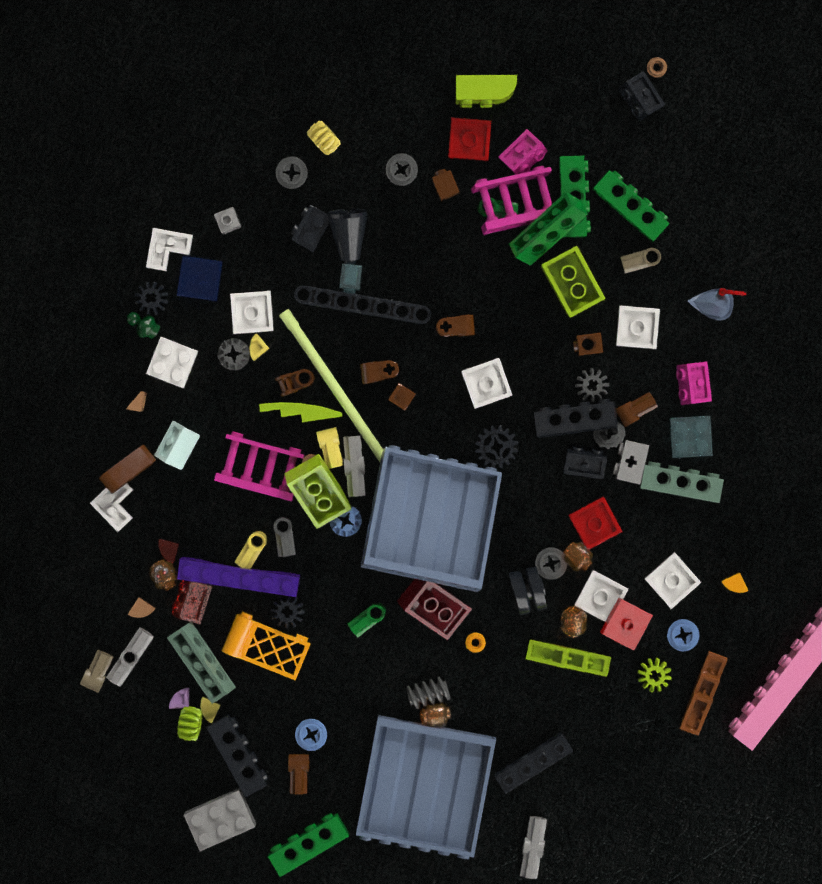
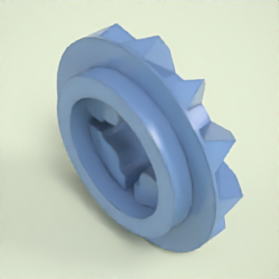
(347, 530)
(691, 639)
(309, 744)

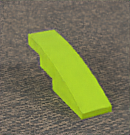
(307, 411)
(568, 658)

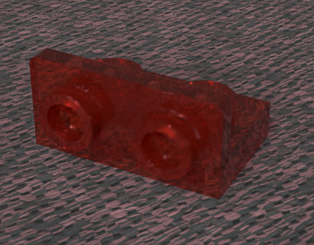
(191, 601)

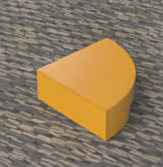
(735, 583)

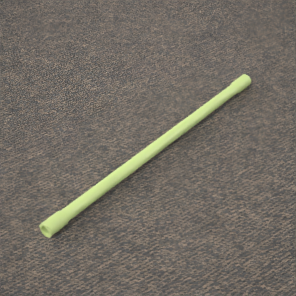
(293, 325)

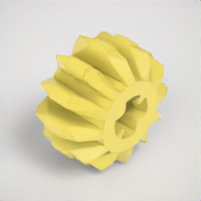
(323, 137)

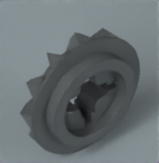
(403, 160)
(285, 165)
(239, 346)
(617, 437)
(547, 572)

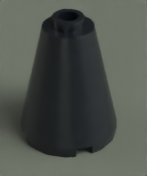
(348, 232)

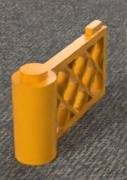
(243, 632)

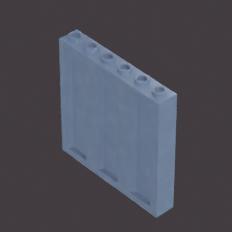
(431, 519)
(425, 787)

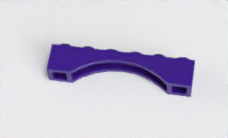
(236, 577)

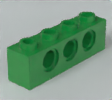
(575, 164)
(634, 217)
(548, 228)
(285, 864)

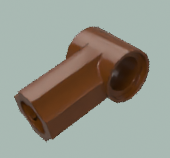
(634, 410)
(298, 767)

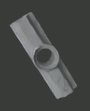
(354, 466)
(137, 646)
(533, 847)

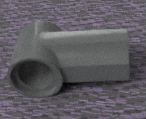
(284, 539)

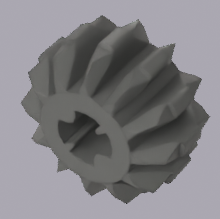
(585, 383)

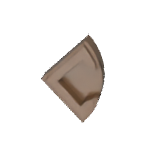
(141, 609)

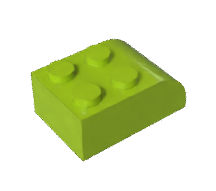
(484, 89)
(572, 282)
(317, 491)

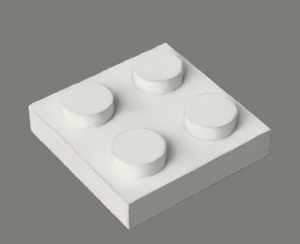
(252, 312)
(637, 327)
(172, 362)
(486, 383)
(672, 580)
(600, 595)

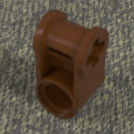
(460, 326)
(374, 371)
(293, 382)

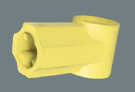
(329, 443)
(250, 551)

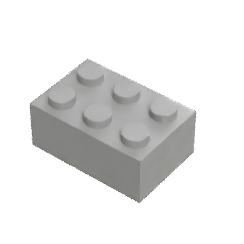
(220, 819)

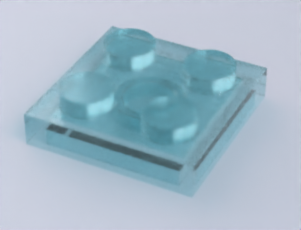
(691, 436)

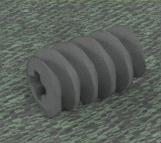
(429, 692)

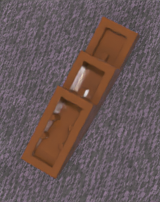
(703, 693)

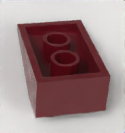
(434, 606)

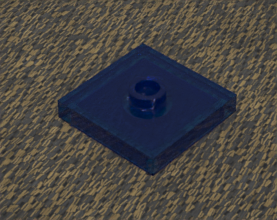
(199, 278)

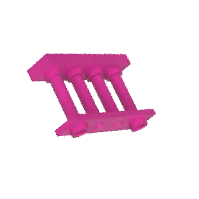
(513, 220)
(245, 480)

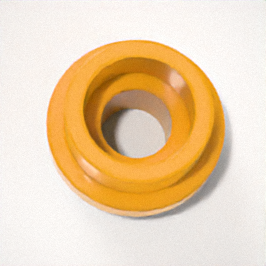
(475, 649)

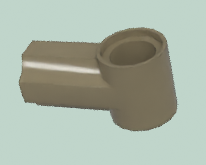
(638, 260)
(95, 675)

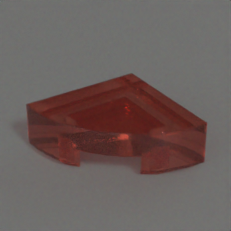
(168, 549)

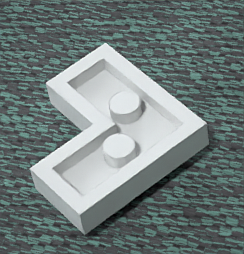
(165, 242)
(109, 507)

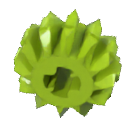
(649, 680)
(190, 723)

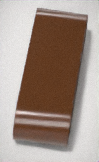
(127, 469)

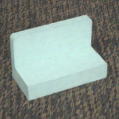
(177, 445)

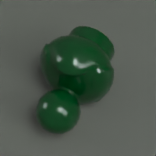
(145, 327)

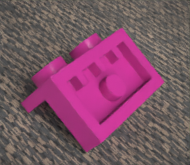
(523, 153)
(693, 383)

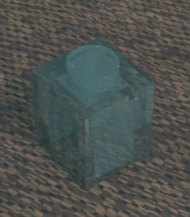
(350, 278)

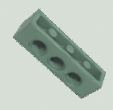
(711, 493)
(201, 662)

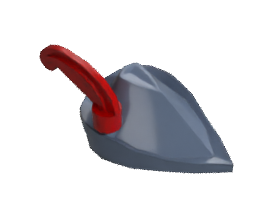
(715, 303)

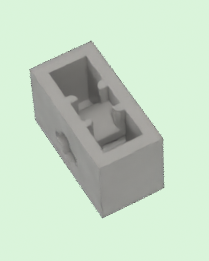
(635, 472)

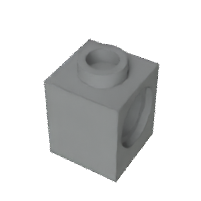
(227, 220)

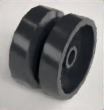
(530, 590)

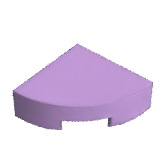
(180, 699)

